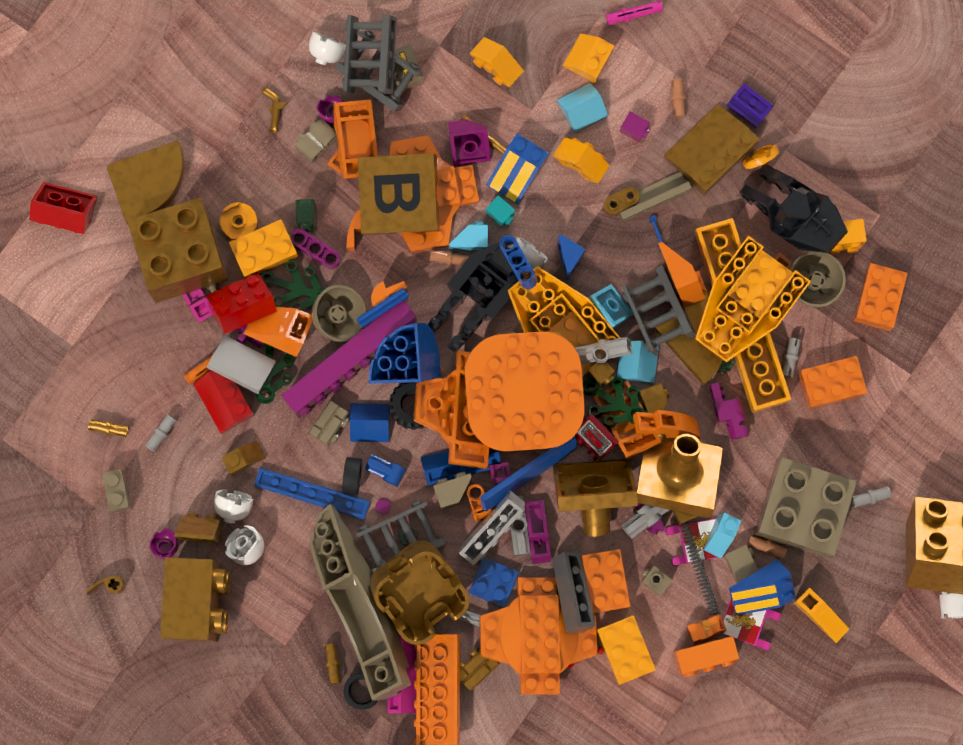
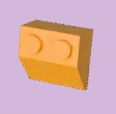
(589, 57)

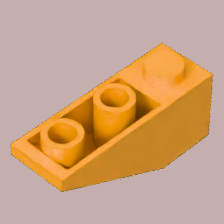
(821, 614)

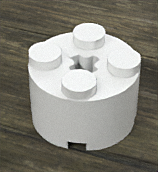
(951, 605)

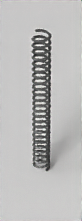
(698, 569)

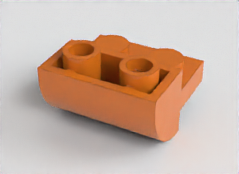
(381, 292)

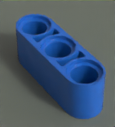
(522, 269)

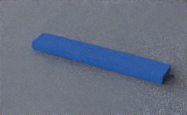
(527, 473)
(311, 493)

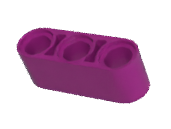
(309, 242)

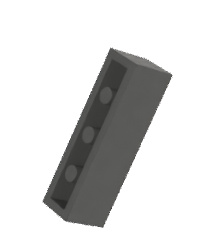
(573, 592)

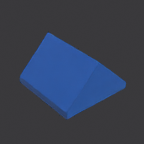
(570, 255)
(369, 422)

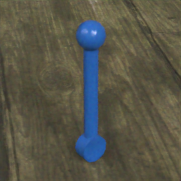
(653, 219)

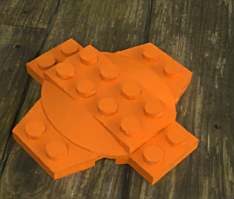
(454, 189)
(443, 408)
(534, 637)

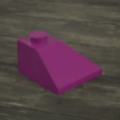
(468, 142)

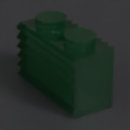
(306, 215)

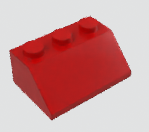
(62, 208)
(223, 401)

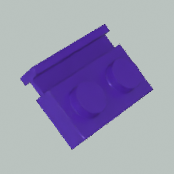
(750, 105)

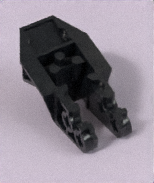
(804, 217)
(483, 279)

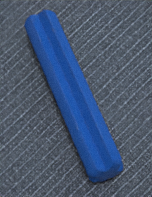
(382, 307)

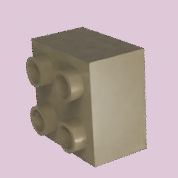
(805, 508)

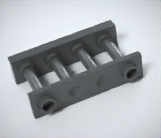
(387, 55)
(390, 100)
(669, 295)
(418, 507)

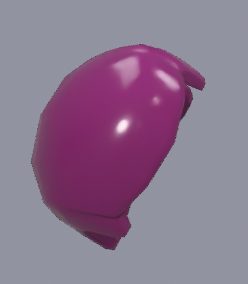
(326, 108)
(164, 544)

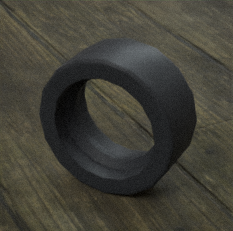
(352, 476)
(347, 693)

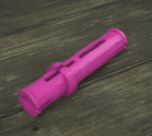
(626, 15)

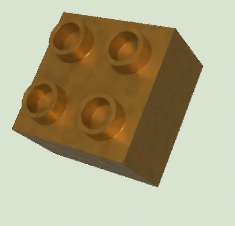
(177, 250)
(935, 545)
(192, 600)

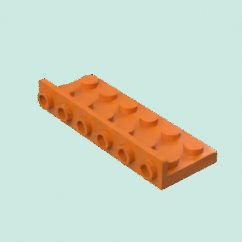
(438, 691)

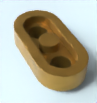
(621, 200)

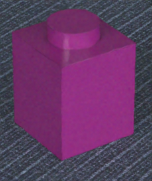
(635, 127)

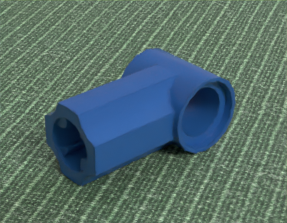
(388, 471)

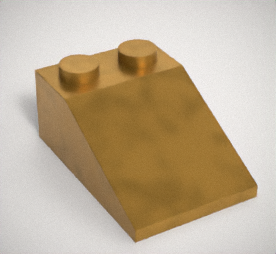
(199, 529)

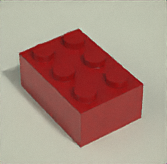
(241, 303)

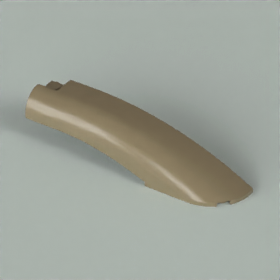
(347, 583)

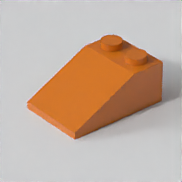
(687, 281)

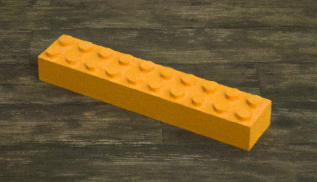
(759, 363)

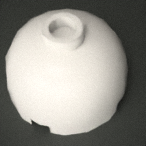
(326, 49)
(531, 253)
(233, 505)
(245, 545)

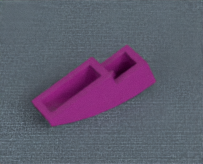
(538, 532)

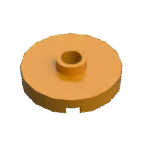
(760, 156)
(234, 212)

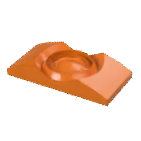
(354, 134)
(629, 441)

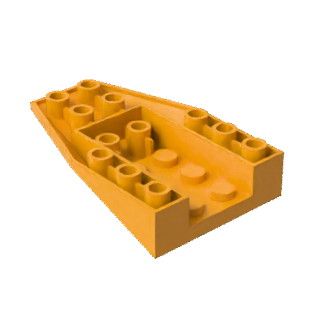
(748, 301)
(559, 310)

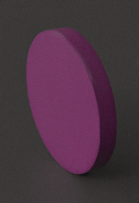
(383, 506)

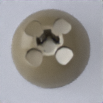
(826, 275)
(344, 306)

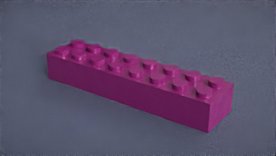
(345, 361)

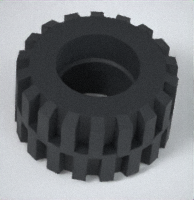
(395, 405)

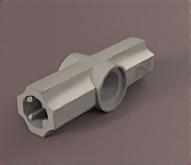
(613, 349)
(644, 518)
(521, 538)

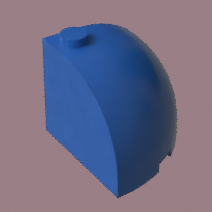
(406, 356)

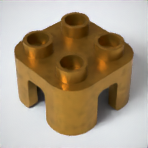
(418, 591)

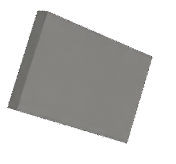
(241, 364)

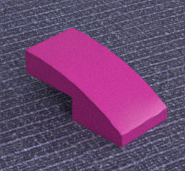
(198, 304)

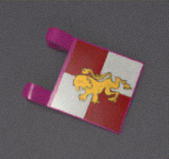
(700, 532)
(748, 626)

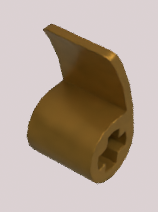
(108, 581)

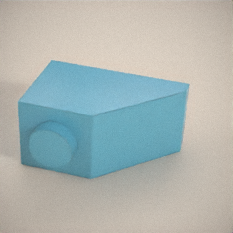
(472, 238)
(722, 534)

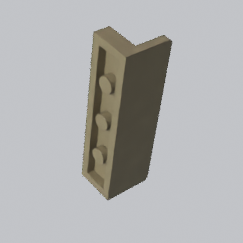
(656, 195)

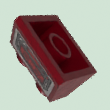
(595, 438)

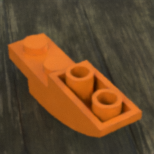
(667, 423)

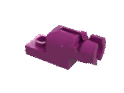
(730, 412)

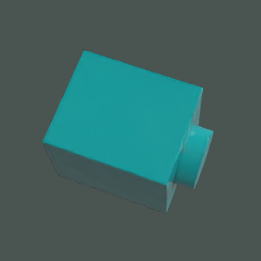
(500, 212)

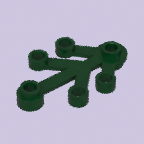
(297, 289)
(270, 390)
(615, 404)

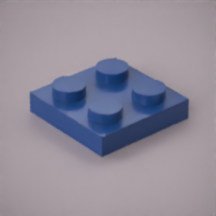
(493, 582)

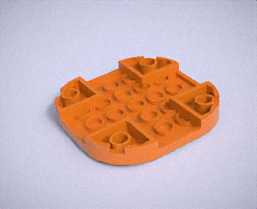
(524, 391)

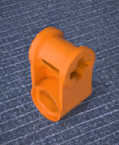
(475, 504)

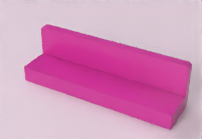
(405, 700)

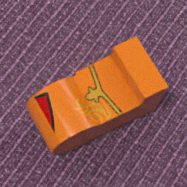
(706, 630)

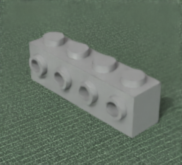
(492, 527)

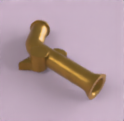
(274, 109)

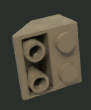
(452, 492)

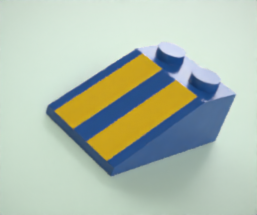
(517, 168)
(763, 590)

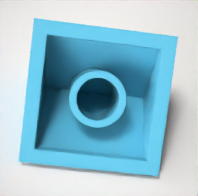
(583, 107)
(611, 306)
(639, 365)

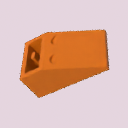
(282, 329)

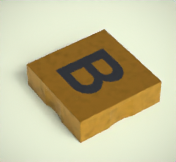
(398, 194)

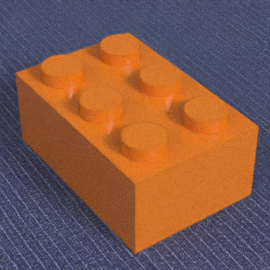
(880, 297)
(832, 382)
(606, 581)
(706, 656)

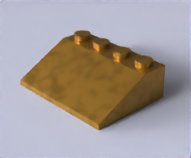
(712, 149)

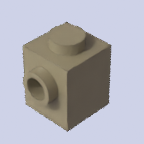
(656, 580)

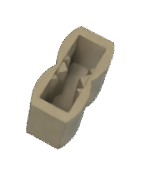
(316, 141)

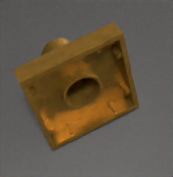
(680, 475)
(595, 490)

